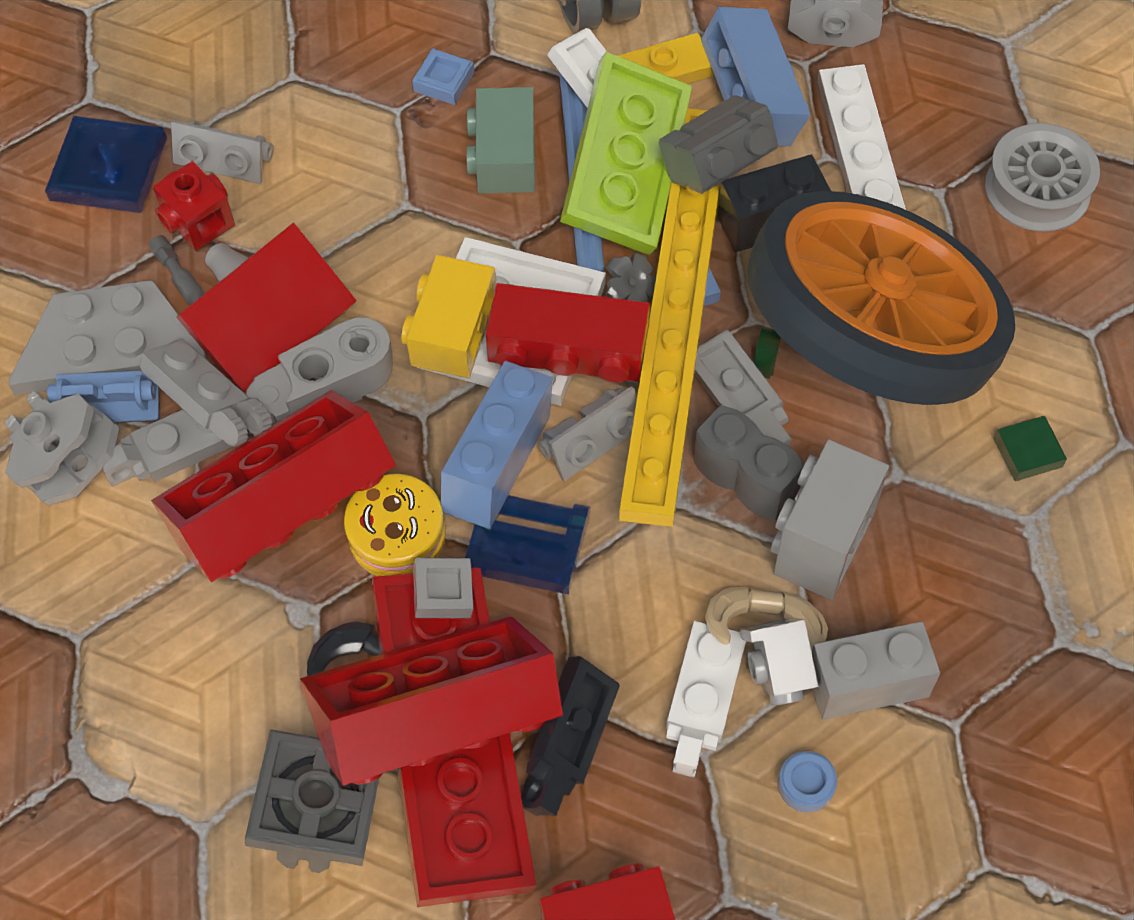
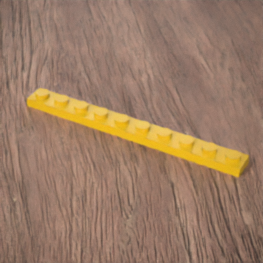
(670, 356)

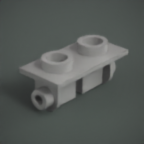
(219, 150)
(602, 428)

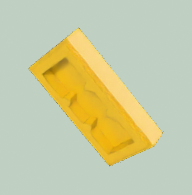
(677, 58)

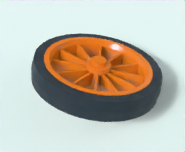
(921, 305)

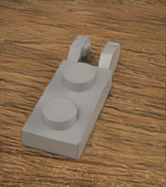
(205, 392)

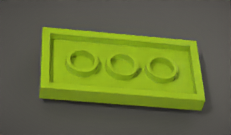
(619, 169)

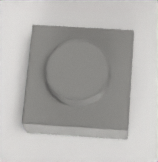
(442, 588)

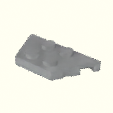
(97, 333)

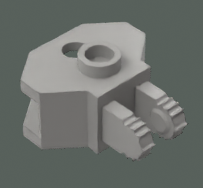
(836, 21)
(56, 444)

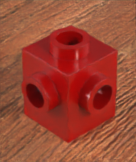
(193, 205)

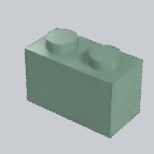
(503, 140)

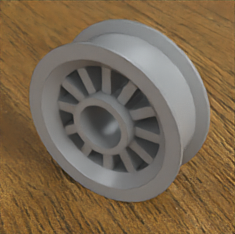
(1042, 177)

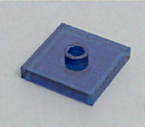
(106, 164)

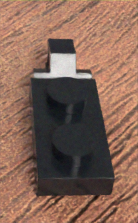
(570, 741)

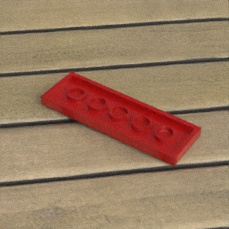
(466, 804)

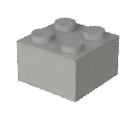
(827, 518)

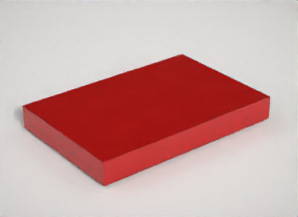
(266, 307)

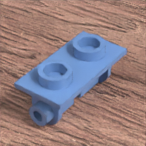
(119, 395)

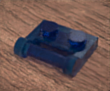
(531, 554)

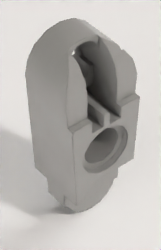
(350, 356)

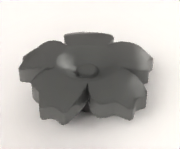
(631, 278)

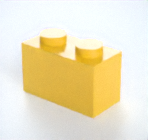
(450, 316)

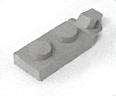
(738, 384)
(162, 449)

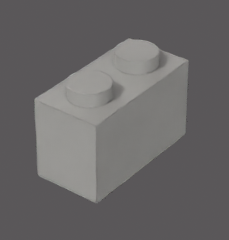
(874, 670)

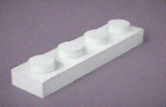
(858, 134)

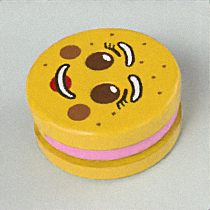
(394, 525)

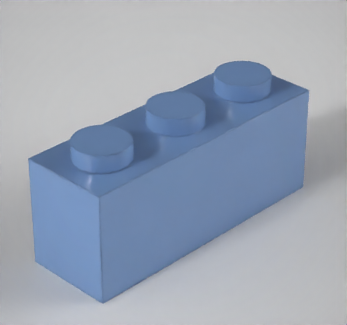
(753, 65)
(496, 444)

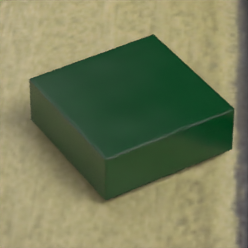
(1030, 448)

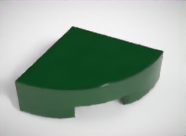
(767, 351)

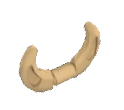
(739, 600)

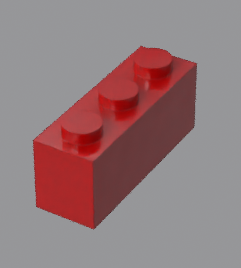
(568, 332)

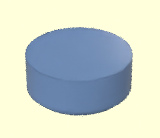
(807, 781)

